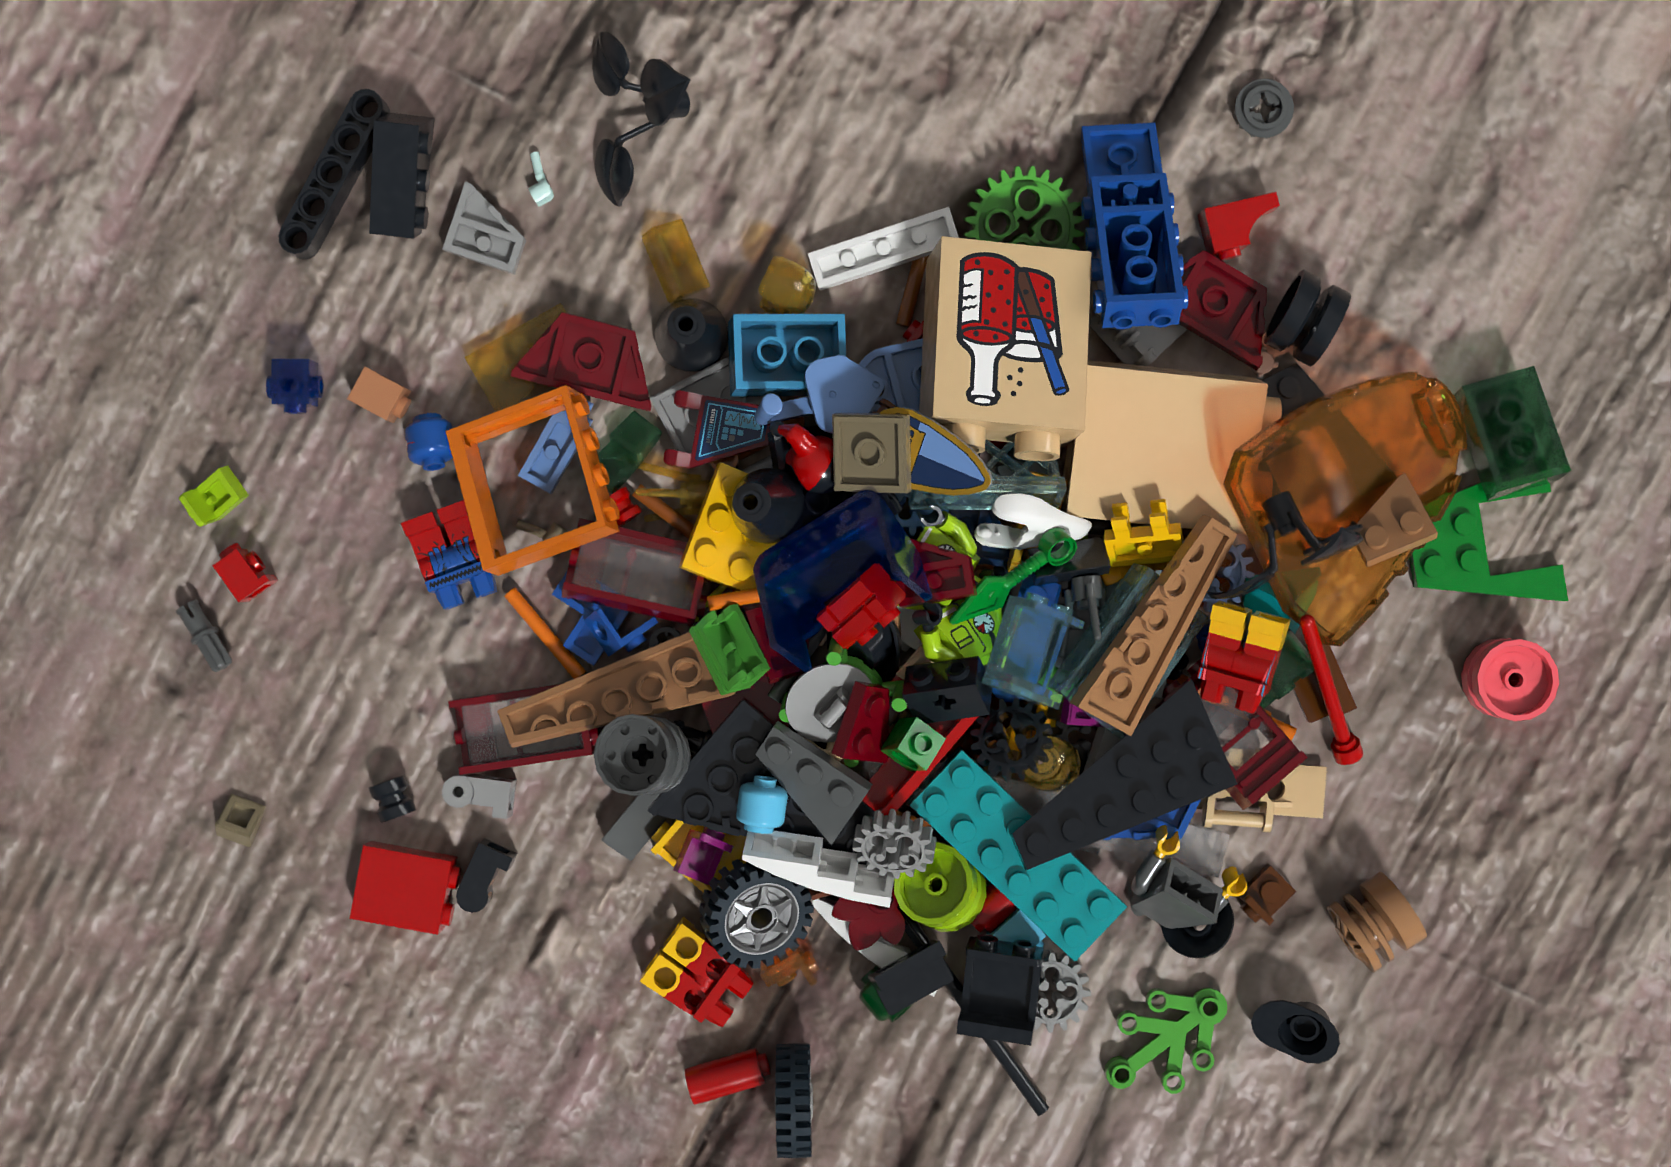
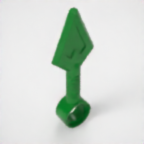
(993, 590)

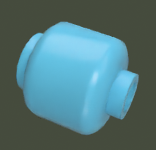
(761, 805)

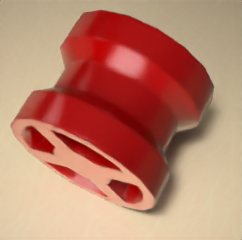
(626, 508)

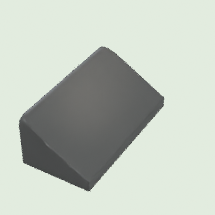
(634, 827)

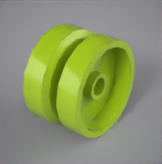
(951, 906)

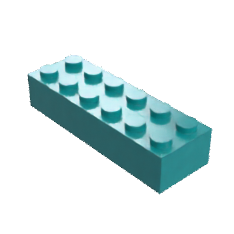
(978, 822)

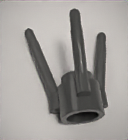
(1089, 595)

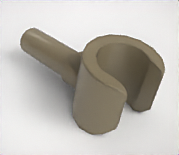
(553, 531)

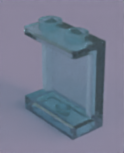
(1029, 648)

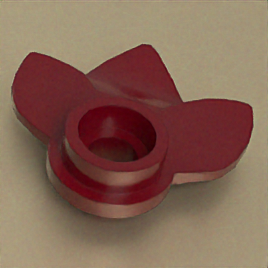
(870, 922)

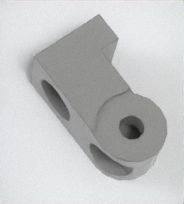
(481, 791)

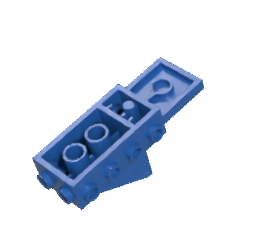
(1131, 228)

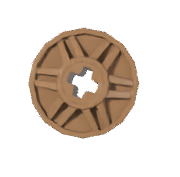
(1377, 921)

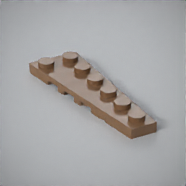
(1144, 647)
(641, 684)

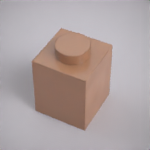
(380, 395)

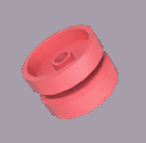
(1531, 685)

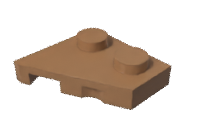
(1395, 524)

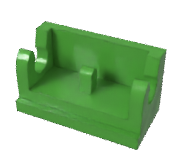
(729, 650)

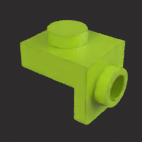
(214, 497)

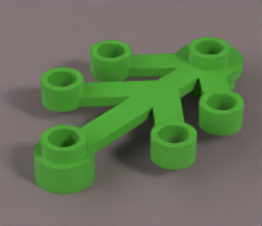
(1171, 1035)

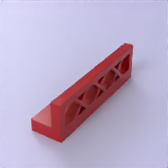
(895, 784)

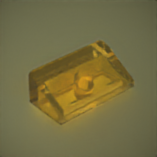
(675, 260)

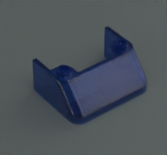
(826, 559)

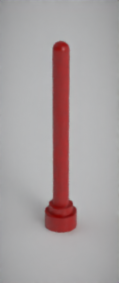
(1345, 745)

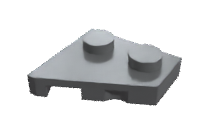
(483, 233)

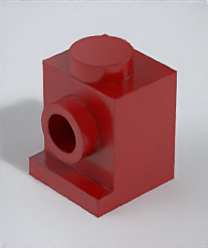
(243, 573)

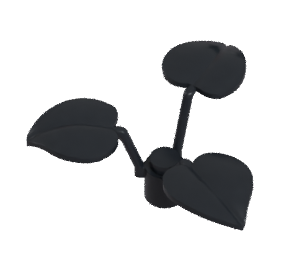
(663, 98)
(1287, 519)

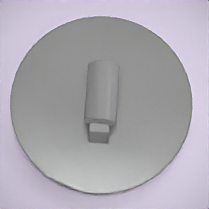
(820, 700)

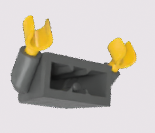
(1177, 894)

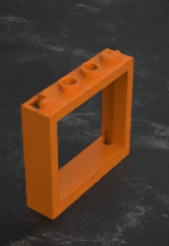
(477, 495)

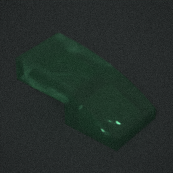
(628, 449)

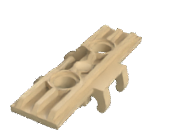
(1300, 797)

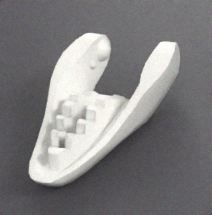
(1035, 515)

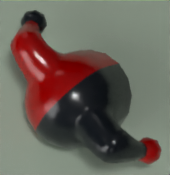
(809, 456)

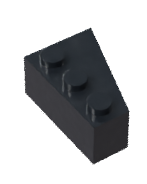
(400, 174)

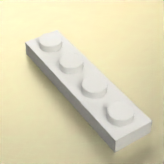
(881, 249)

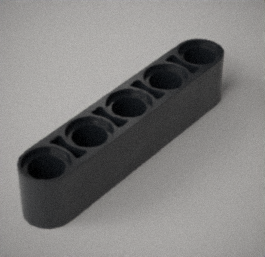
(317, 184)

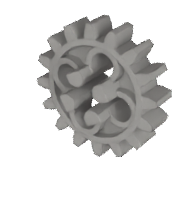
(894, 843)
(1065, 1006)

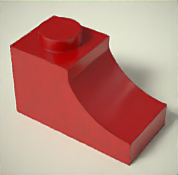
(1228, 225)

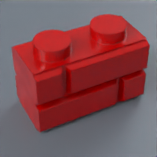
(861, 606)

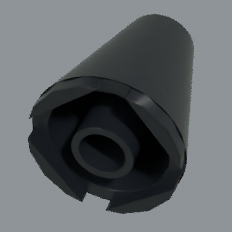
(694, 348)
(768, 505)

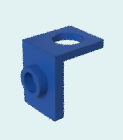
(613, 641)

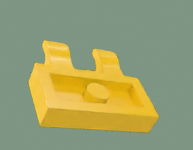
(1143, 543)

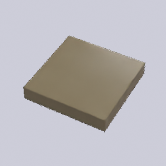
(872, 452)

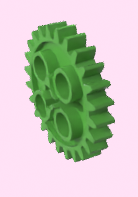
(1003, 198)

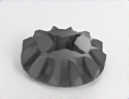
(1274, 95)

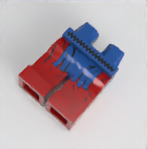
(445, 564)

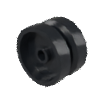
(1307, 318)

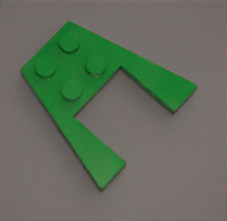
(1460, 558)

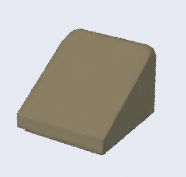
(240, 820)

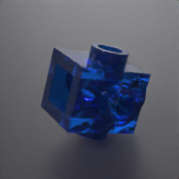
(292, 372)

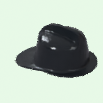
(1297, 1030)

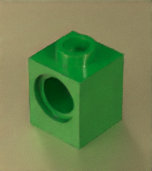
(913, 744)

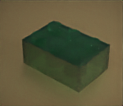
(1511, 433)

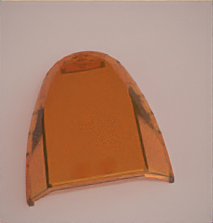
(1337, 464)

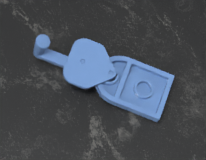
(848, 387)

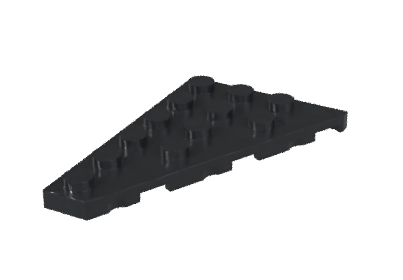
(721, 766)

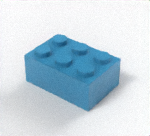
(775, 350)

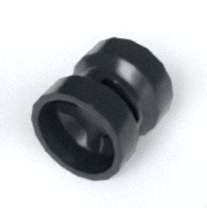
(393, 801)

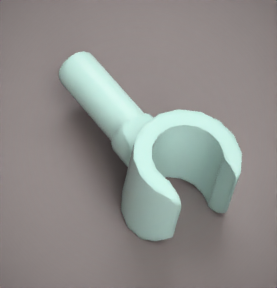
(540, 191)

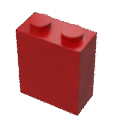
(405, 887)

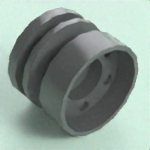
(622, 749)

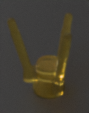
(690, 493)

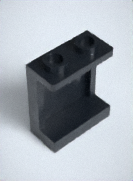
(1000, 989)

